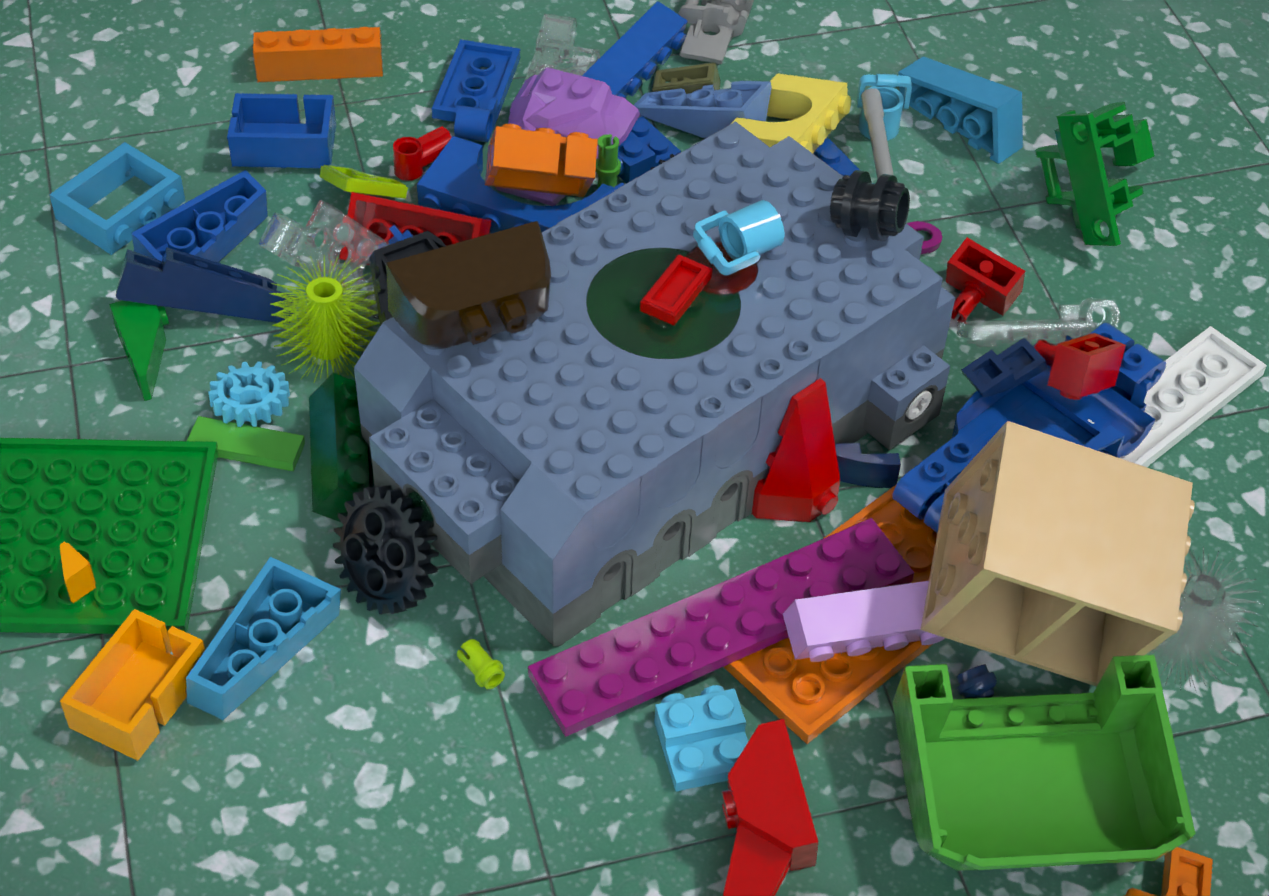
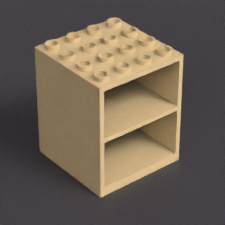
(1059, 555)

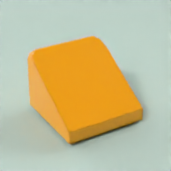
(76, 572)

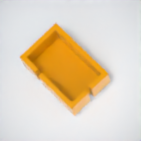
(132, 685)

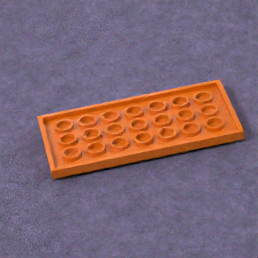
(819, 693)

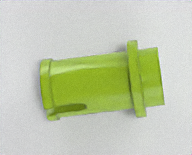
(487, 671)

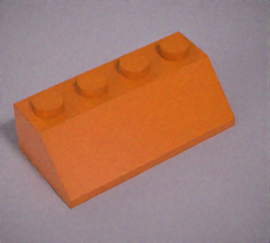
(318, 54)

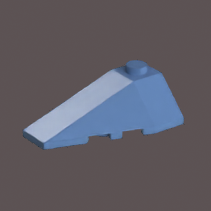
(707, 109)

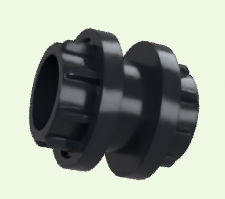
(875, 206)

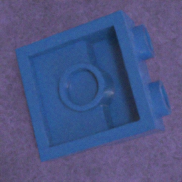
(643, 150)

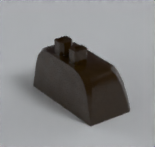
(472, 287)

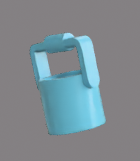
(892, 100)
(743, 235)

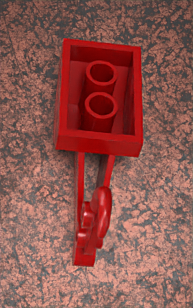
(769, 815)

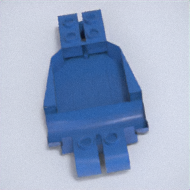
(1116, 431)

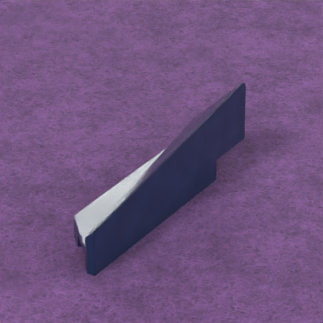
(198, 285)

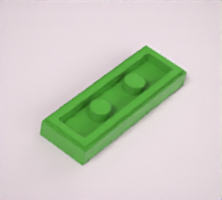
(250, 443)

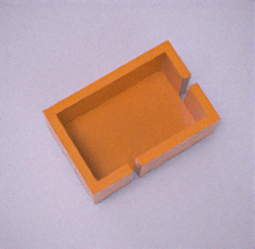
(541, 160)

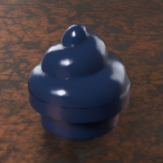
(976, 683)

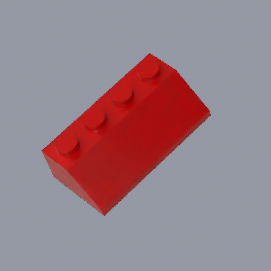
(381, 214)

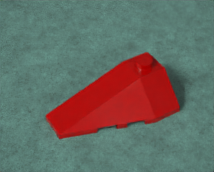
(805, 463)

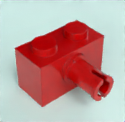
(982, 279)
(1082, 364)

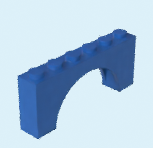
(456, 186)

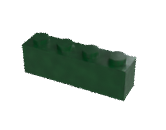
(336, 446)

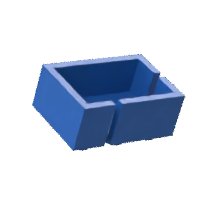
(269, 131)

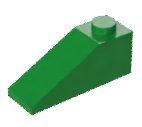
(142, 339)

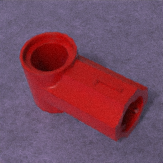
(413, 153)

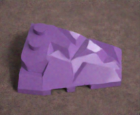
(567, 106)

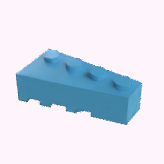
(969, 105)
(260, 636)

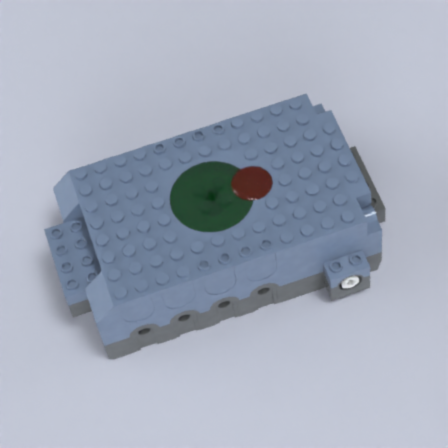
(619, 442)

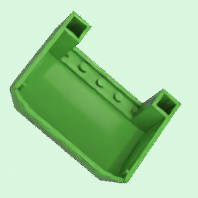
(1042, 772)

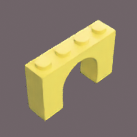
(811, 106)

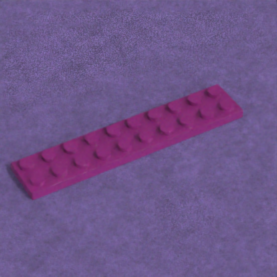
(708, 627)

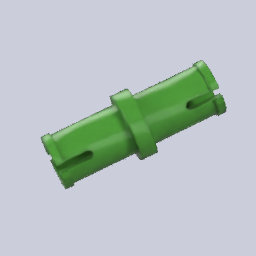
(608, 164)

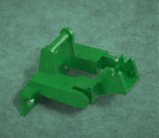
(1080, 144)

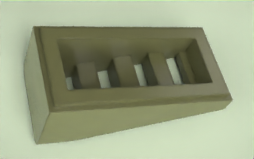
(688, 78)

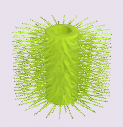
(325, 318)

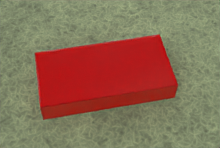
(676, 289)

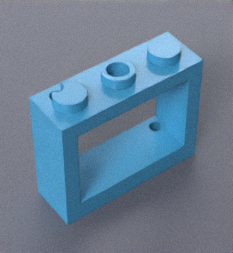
(77, 195)

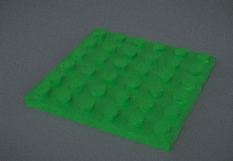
(119, 503)

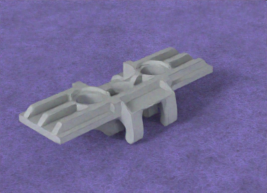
(718, 16)

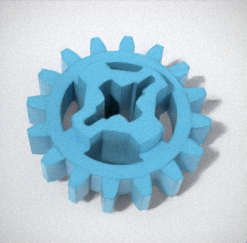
(249, 394)

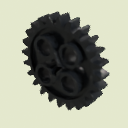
(385, 549)

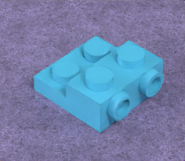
(701, 735)

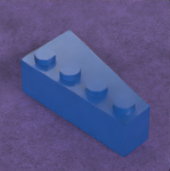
(208, 223)

